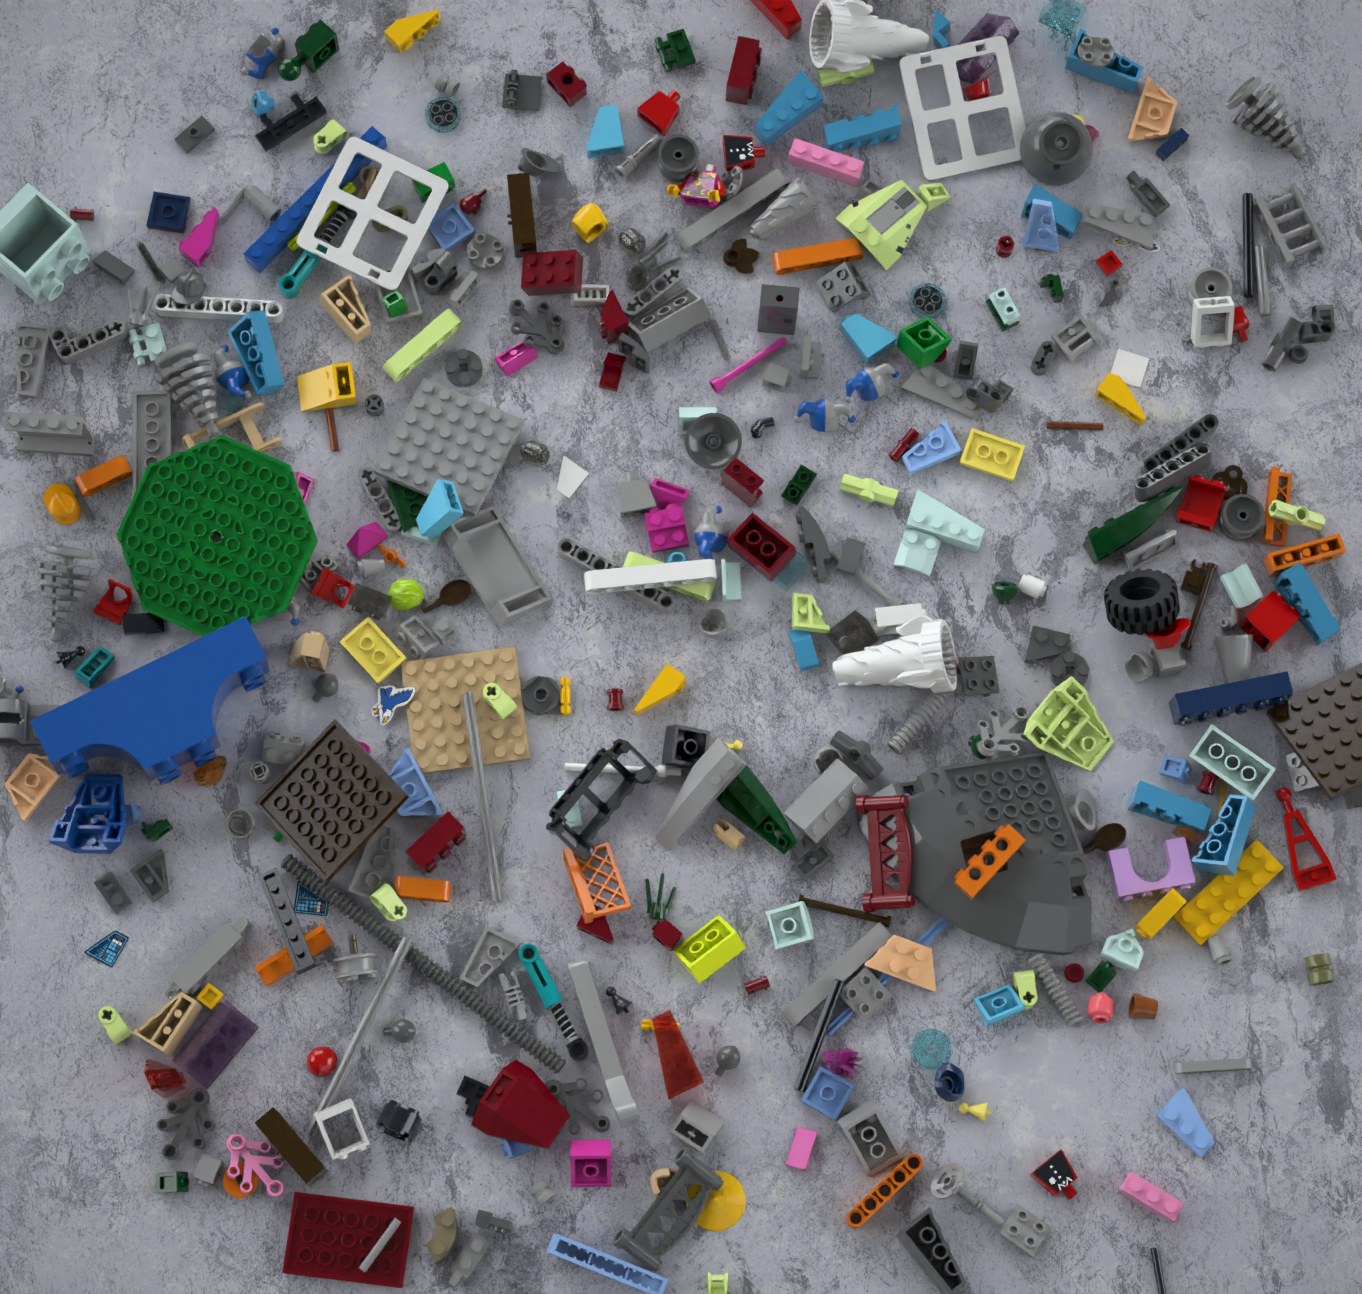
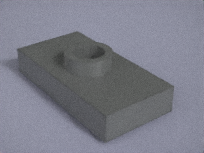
(194, 134)

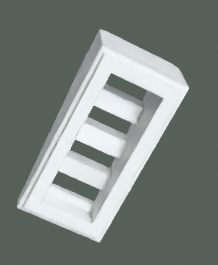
(582, 301)

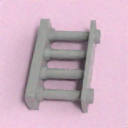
(1278, 239)

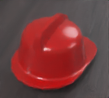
(978, 90)
(1169, 635)

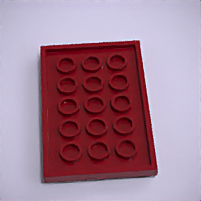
(336, 1234)

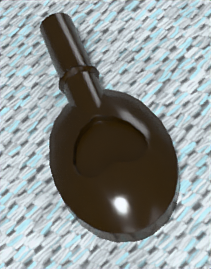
(450, 595)
(1107, 838)

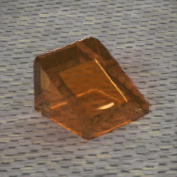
(1188, 833)

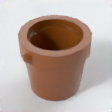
(1142, 1007)

